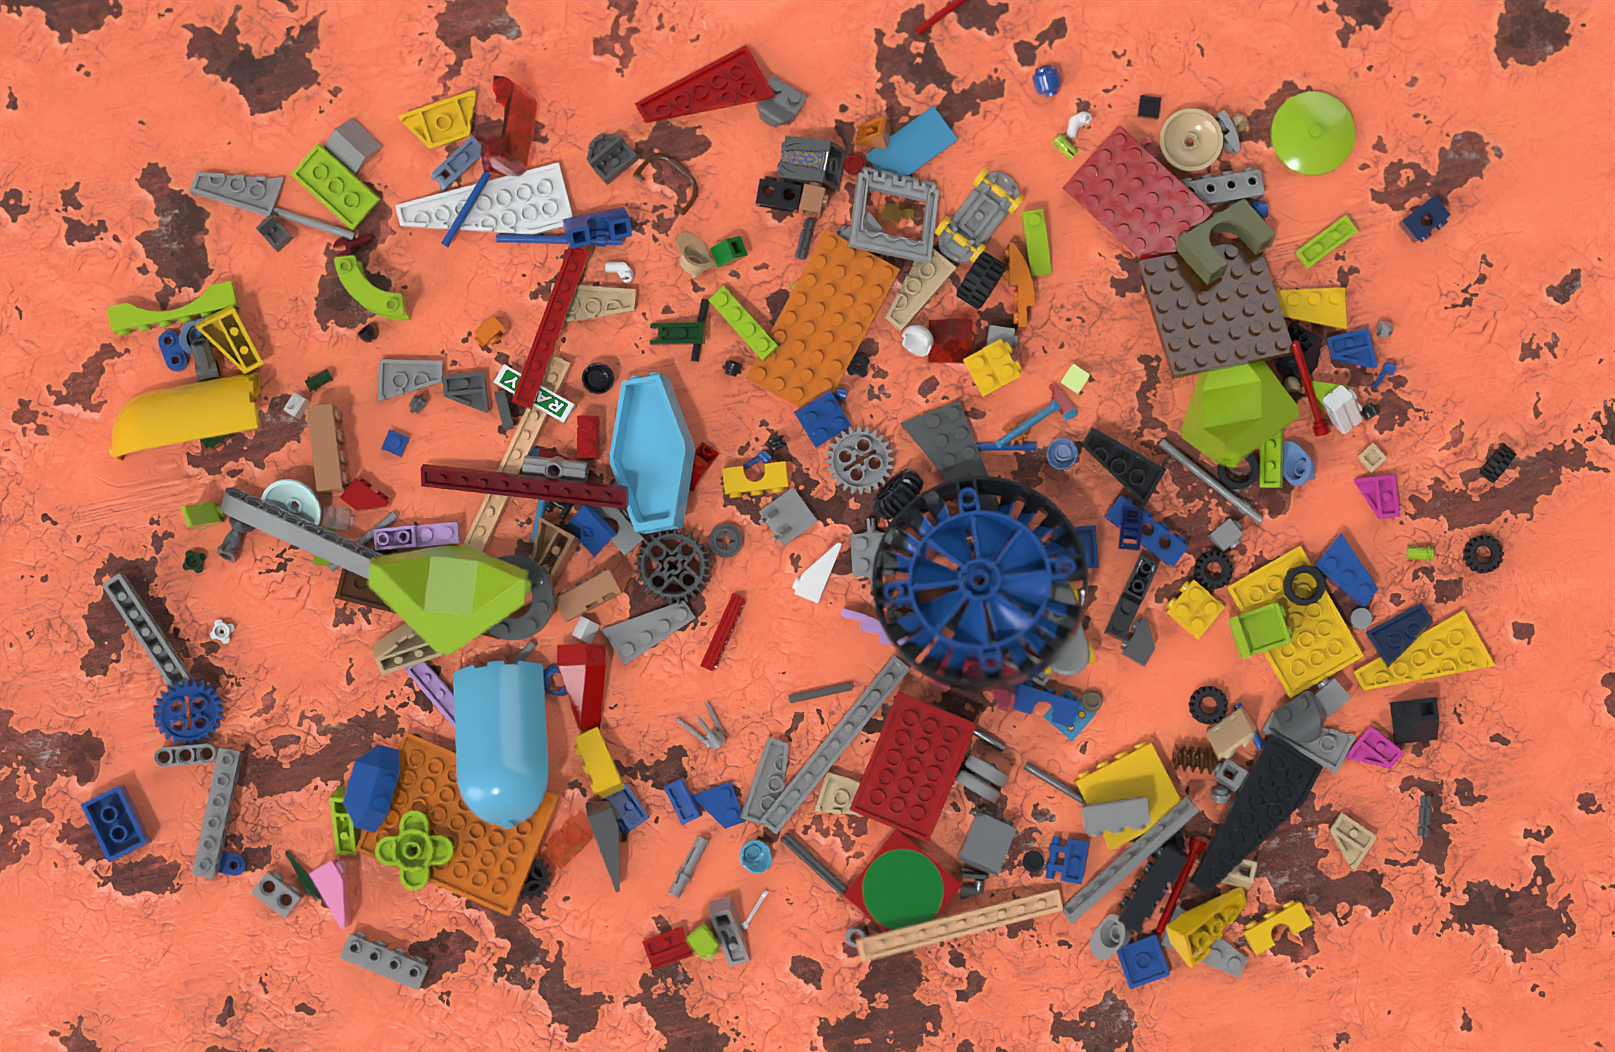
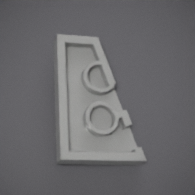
(406, 376)

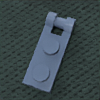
(457, 163)

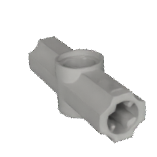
(568, 468)

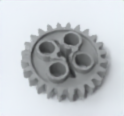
(870, 477)

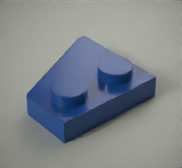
(1352, 348)
(721, 804)

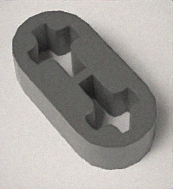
(504, 410)

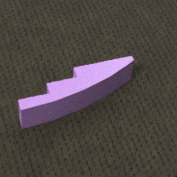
(870, 625)

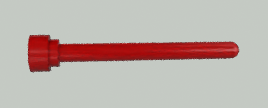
(1321, 426)
(1195, 848)

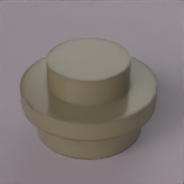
(1091, 701)

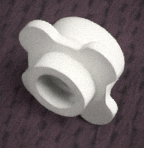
(219, 625)

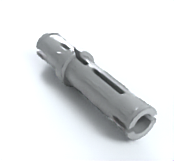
(685, 872)

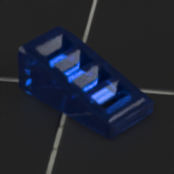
(1136, 510)

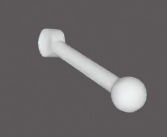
(745, 924)

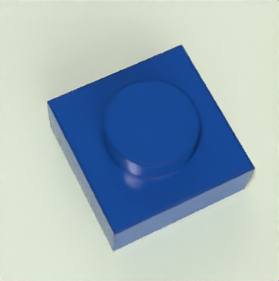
(395, 443)

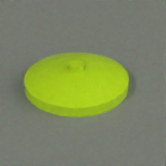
(1312, 133)

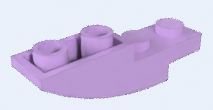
(417, 536)

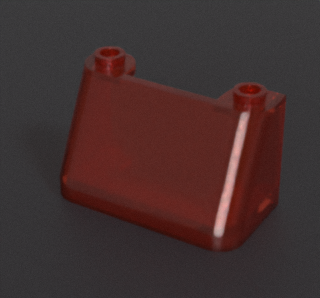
(511, 151)

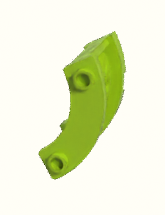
(379, 302)

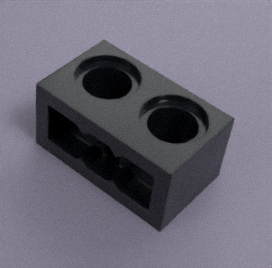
(777, 201)

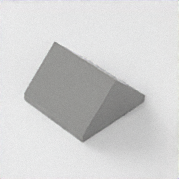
(352, 145)

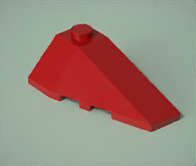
(584, 677)

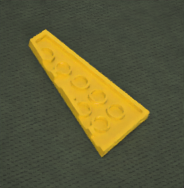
(1437, 652)

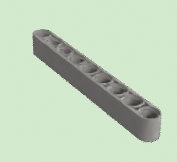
(298, 531)

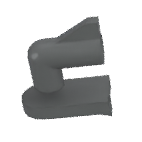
(978, 887)

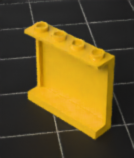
(1130, 777)

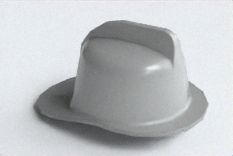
(1109, 937)

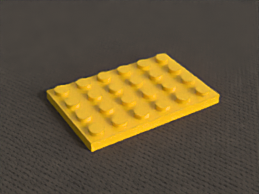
(1320, 636)

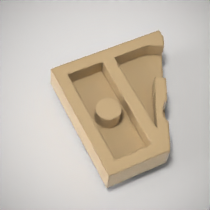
(1351, 839)

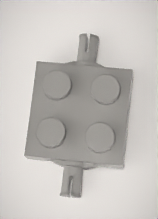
(864, 550)

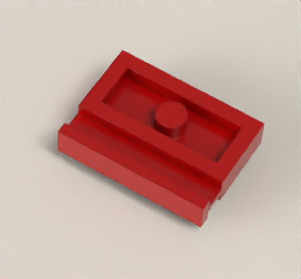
(667, 948)

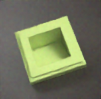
(1075, 378)

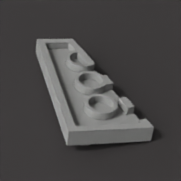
(239, 191)
(645, 631)
(1327, 750)
(767, 780)
(1222, 955)

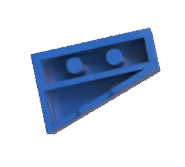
(1345, 571)

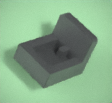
(274, 232)

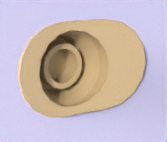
(694, 254)

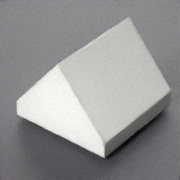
(296, 405)
(585, 630)

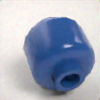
(1046, 80)

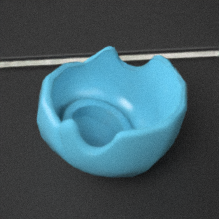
(755, 856)

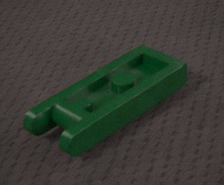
(679, 333)

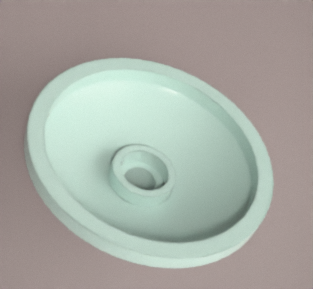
(286, 491)

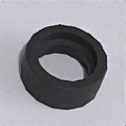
(1254, 471)
(1287, 585)

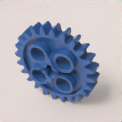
(208, 708)

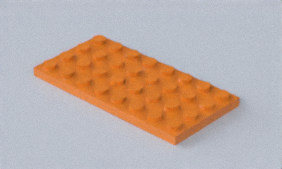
(824, 321)

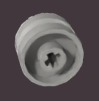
(982, 778)

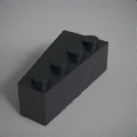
(1126, 465)
(1151, 886)

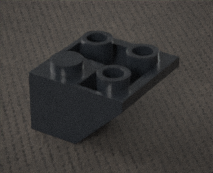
(1310, 346)
(1415, 720)

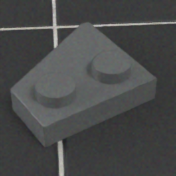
(467, 389)

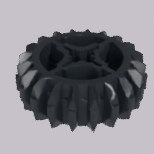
(897, 493)

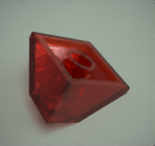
(951, 340)

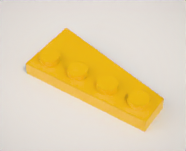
(1315, 306)

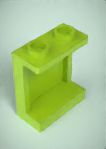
(1260, 630)

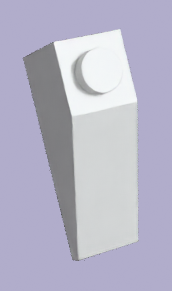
(815, 577)

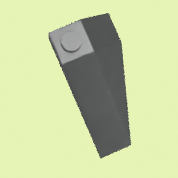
(605, 827)

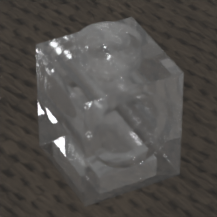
(338, 518)

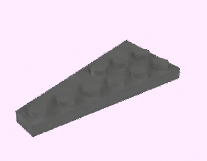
(950, 447)

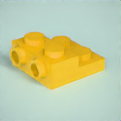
(993, 367)
(1194, 608)

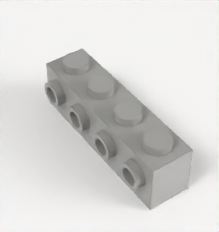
(1228, 187)
(384, 960)

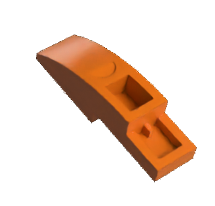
(1019, 276)

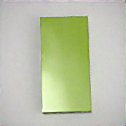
(335, 186)

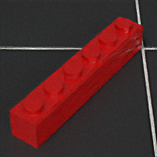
(721, 634)

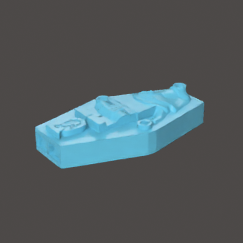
(652, 453)

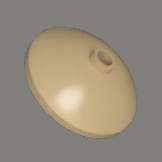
(1199, 128)

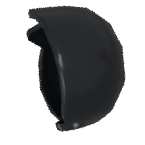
(598, 378)

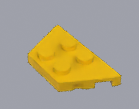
(442, 121)

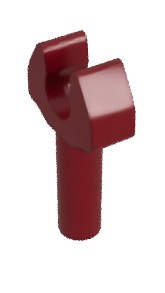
(350, 245)

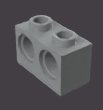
(274, 898)

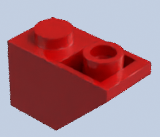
(703, 461)
(363, 498)

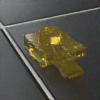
(890, 214)

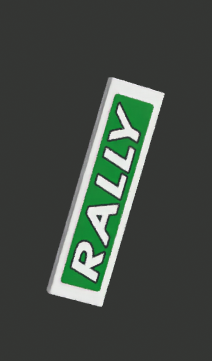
(546, 399)

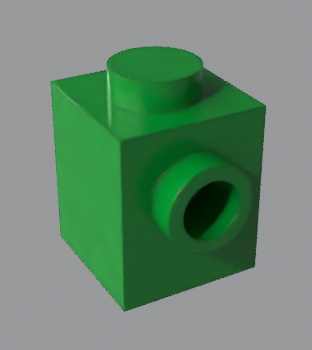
(729, 251)

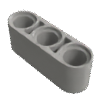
(176, 755)

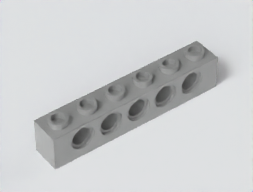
(147, 630)
(217, 814)

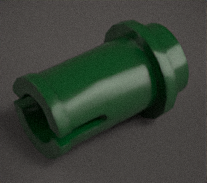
(318, 380)

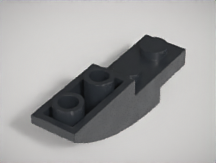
(1131, 598)

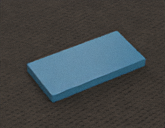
(913, 145)

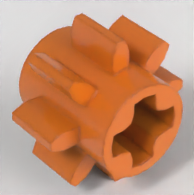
(1018, 439)

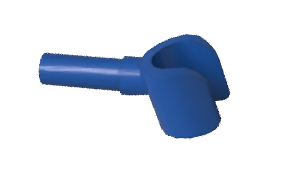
(1388, 368)
(840, 394)
(764, 456)

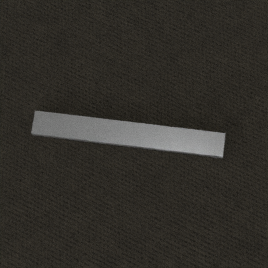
(1130, 859)

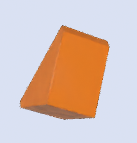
(874, 133)

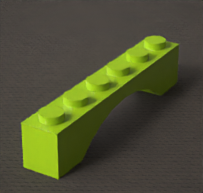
(127, 318)

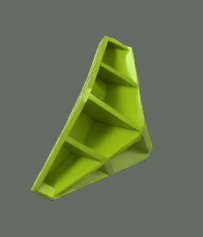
(1236, 412)
(449, 592)

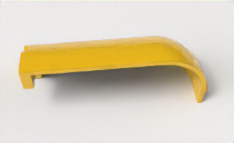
(186, 414)

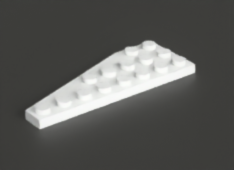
(506, 205)

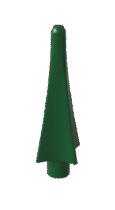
(305, 879)

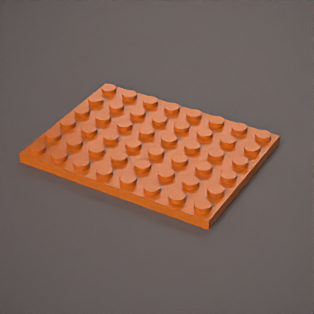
(487, 860)

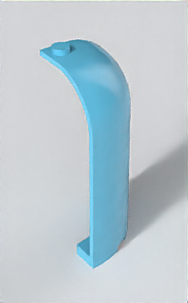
(501, 740)

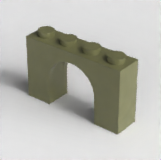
(1236, 219)

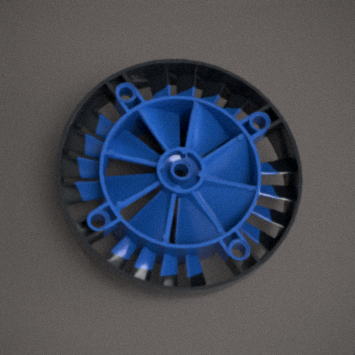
(990, 532)

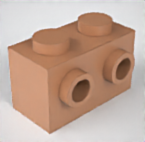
(813, 200)

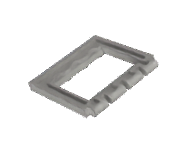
(881, 242)

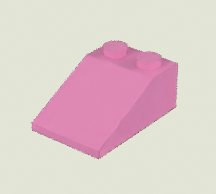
(334, 888)

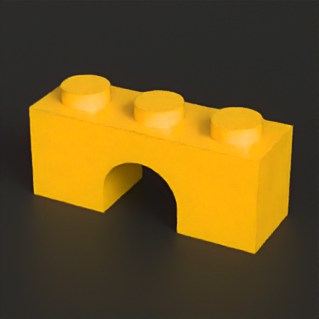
(774, 479)
(1259, 933)

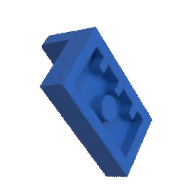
(629, 808)

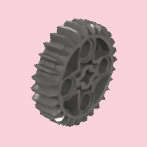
(689, 590)

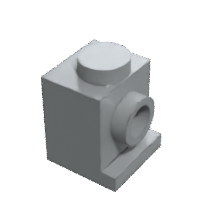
(1237, 774)

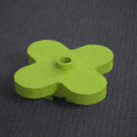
(399, 850)

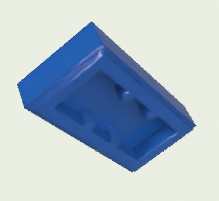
(682, 801)

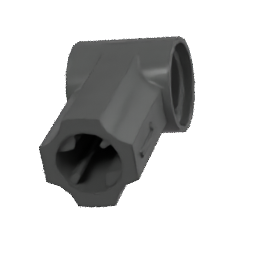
(205, 364)

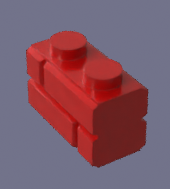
(588, 437)

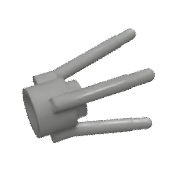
(714, 737)

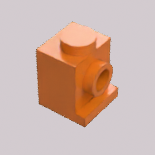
(489, 332)

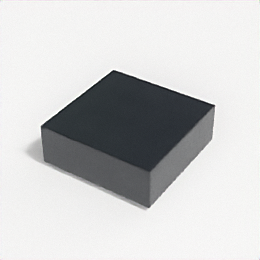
(1149, 107)

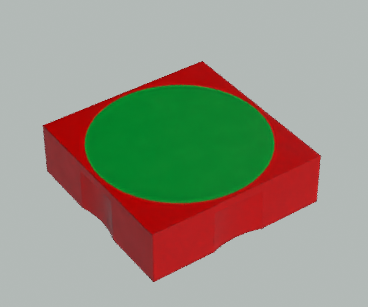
(901, 886)

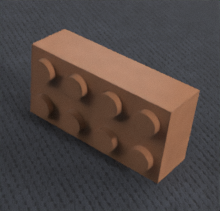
(327, 448)

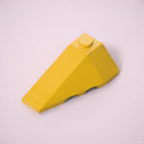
(1199, 927)

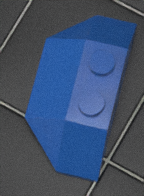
(372, 787)

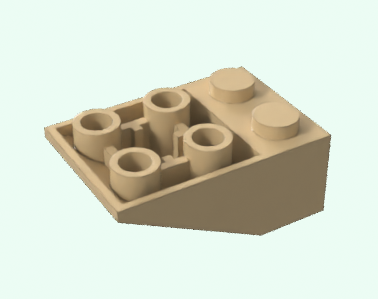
(1231, 732)

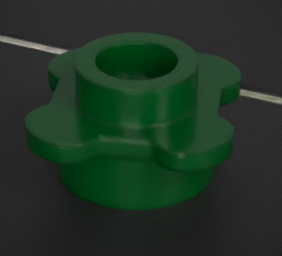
(190, 556)

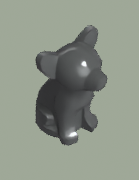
(229, 547)

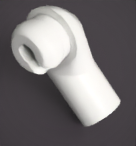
(1076, 122)
(622, 269)

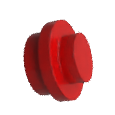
(853, 164)

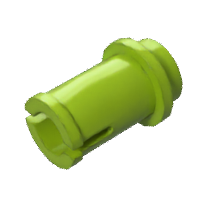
(1063, 145)
(1420, 553)

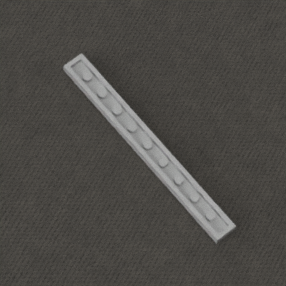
(834, 744)

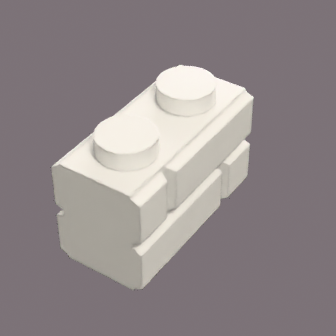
(1343, 409)

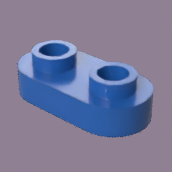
(173, 350)
(227, 859)

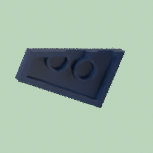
(1398, 634)

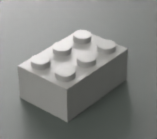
(1114, 816)

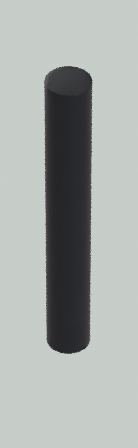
(701, 318)

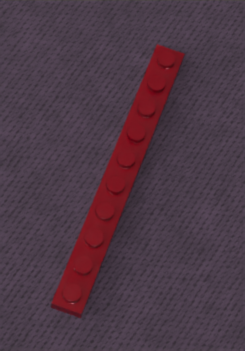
(525, 486)

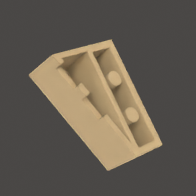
(402, 649)

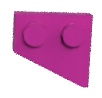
(1380, 494)
(1374, 749)

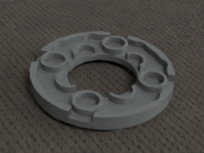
(542, 602)

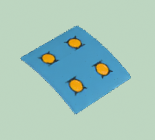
(1082, 718)

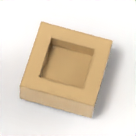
(1371, 457)

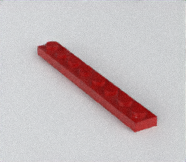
(550, 327)

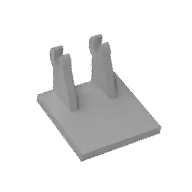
(787, 517)

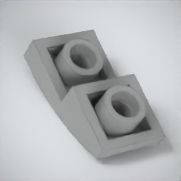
(1230, 140)

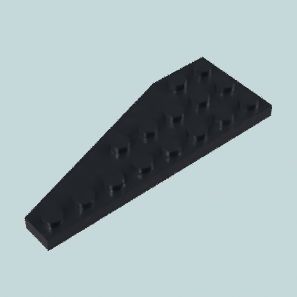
(1267, 797)

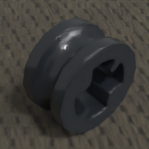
(776, 443)

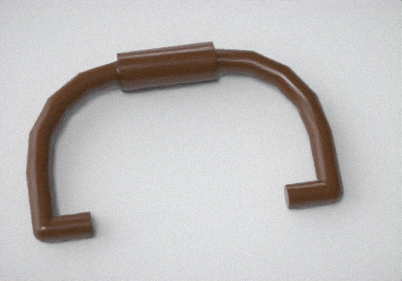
(679, 168)

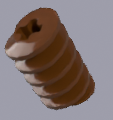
(1194, 759)

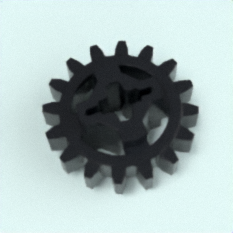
(541, 880)

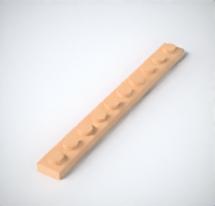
(520, 446)
(959, 925)

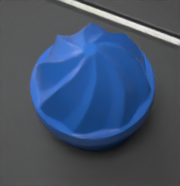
(1261, 208)

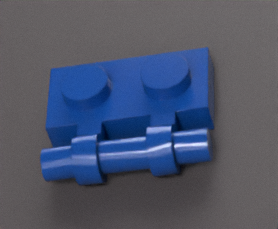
(1073, 862)

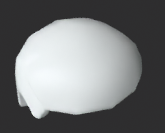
(918, 340)

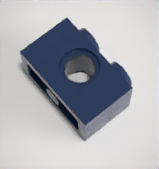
(1434, 211)

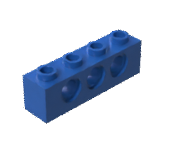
(1151, 543)

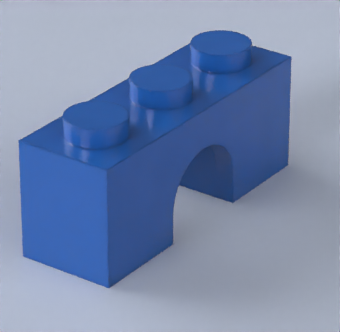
(610, 222)
(1064, 708)

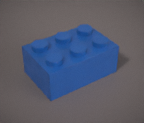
(116, 823)

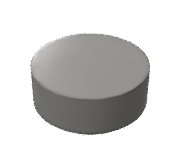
(1360, 618)

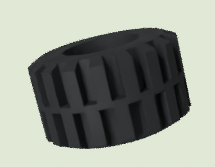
(981, 280)

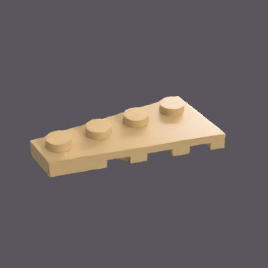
(918, 289)
(598, 302)
(837, 794)

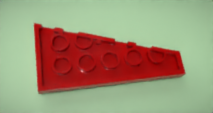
(718, 85)

